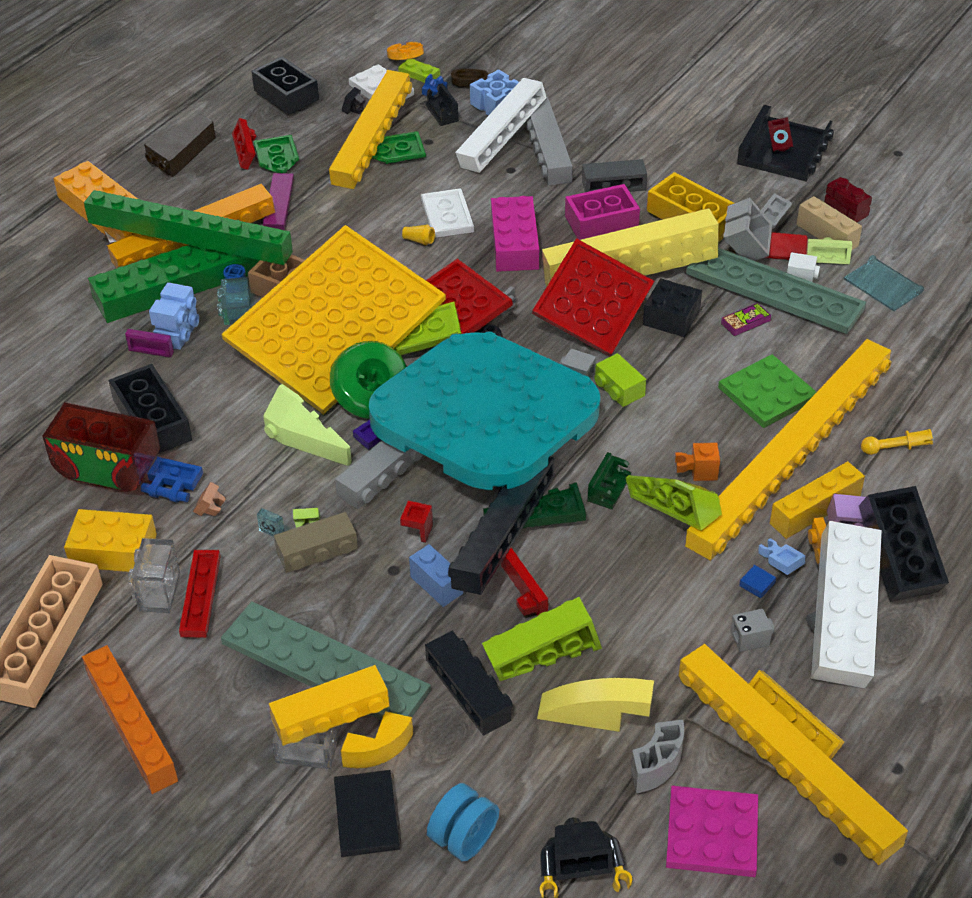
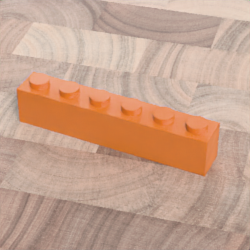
(130, 719)

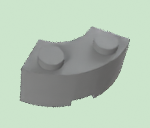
(659, 757)

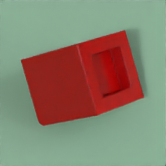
(419, 517)

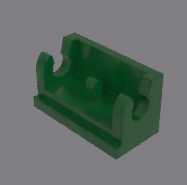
(608, 482)

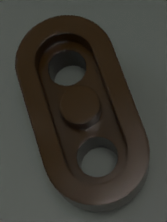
(465, 77)

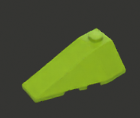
(677, 499)

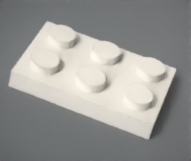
(369, 80)

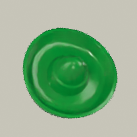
(360, 372)

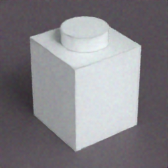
(803, 266)

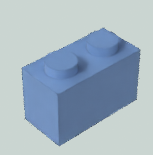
(431, 573)

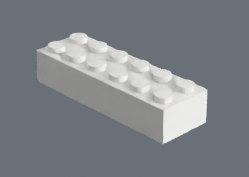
(847, 605)

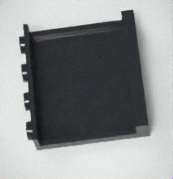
(797, 161)

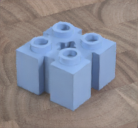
(490, 92)
(175, 313)

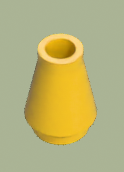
(421, 234)

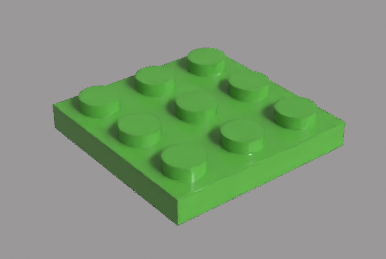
(767, 390)

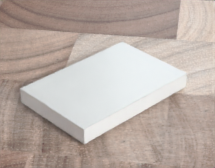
(447, 212)

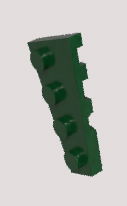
(557, 508)

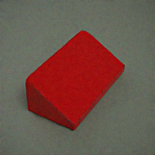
(783, 244)

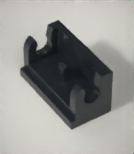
(442, 106)

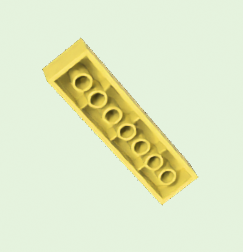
(651, 246)

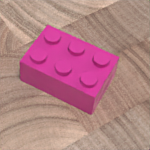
(601, 211)

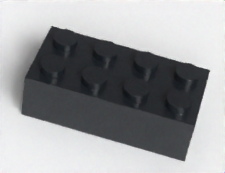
(146, 396)
(908, 549)

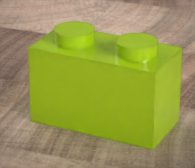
(620, 380)

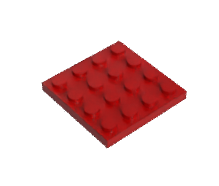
(473, 296)
(593, 297)

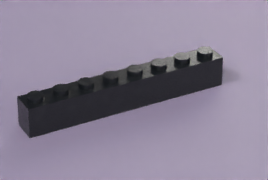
(497, 532)

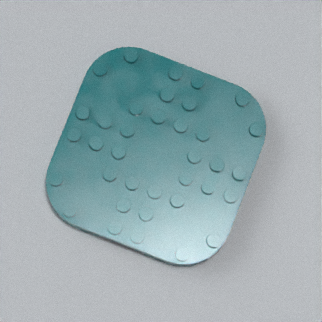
(484, 409)

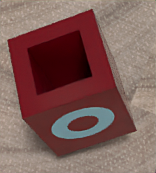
(780, 134)

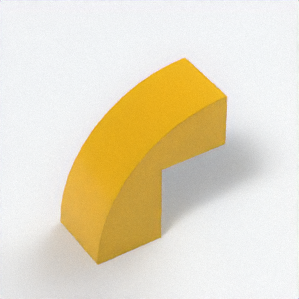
(390, 740)

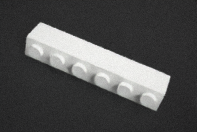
(501, 125)

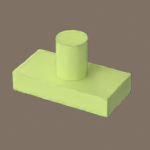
(830, 250)

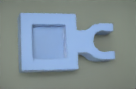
(783, 558)

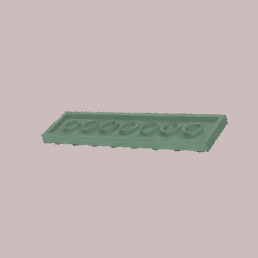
(780, 290)
(315, 657)

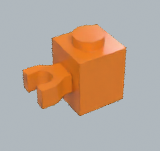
(703, 461)

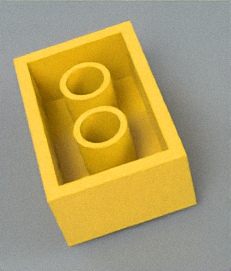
(108, 538)

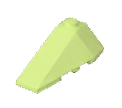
(298, 428)

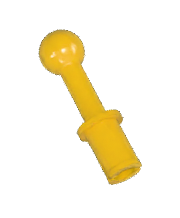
(872, 445)

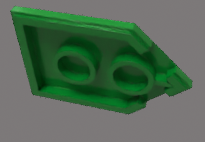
(400, 148)
(276, 153)

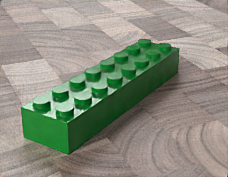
(139, 284)

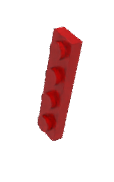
(199, 594)

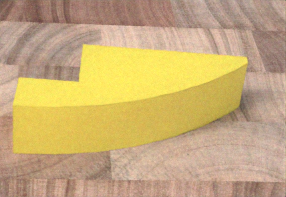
(597, 702)

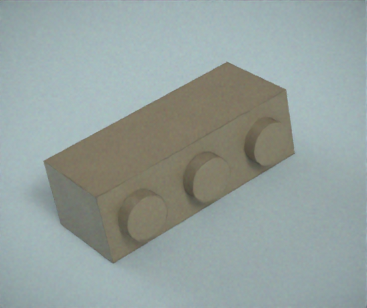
(315, 542)

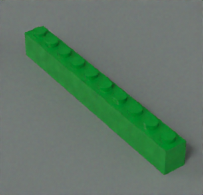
(189, 227)

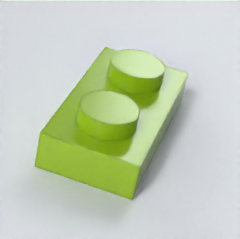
(418, 70)

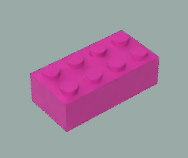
(514, 233)

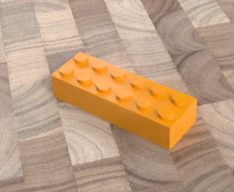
(79, 182)

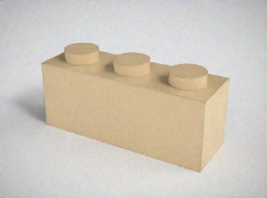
(826, 221)

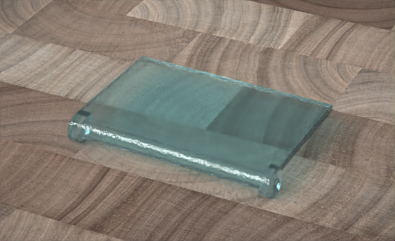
(884, 284)

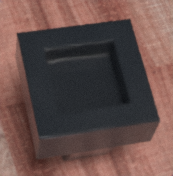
(353, 102)

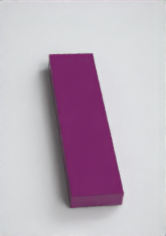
(281, 192)

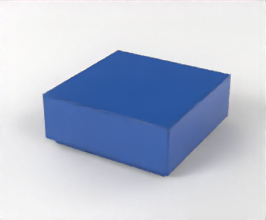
(757, 581)

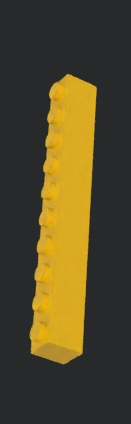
(793, 755)

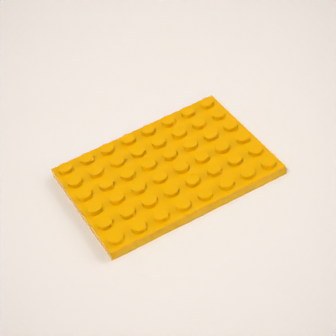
(327, 304)

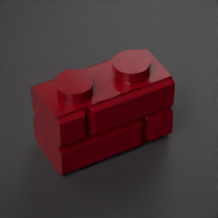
(848, 199)

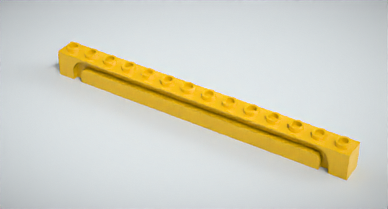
(790, 448)

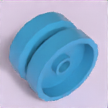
(463, 821)

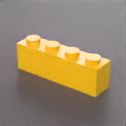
(812, 500)
(329, 705)

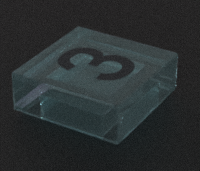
(270, 522)

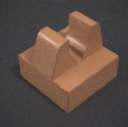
(207, 499)

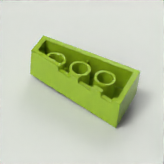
(542, 640)

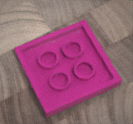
(712, 831)

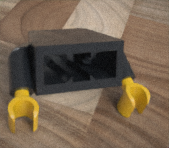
(581, 851)

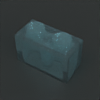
(234, 299)

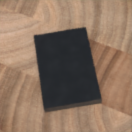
(366, 813)

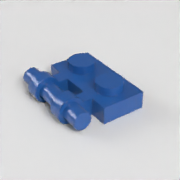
(172, 473)

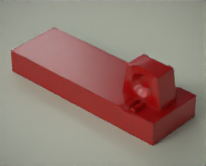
(243, 138)
(533, 598)

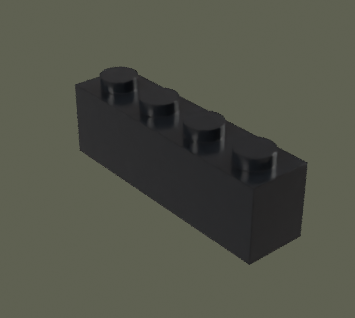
(469, 682)

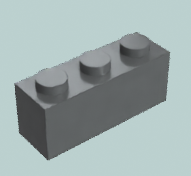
(609, 174)

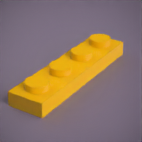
(797, 714)

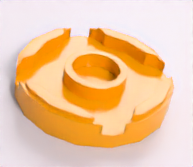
(404, 52)

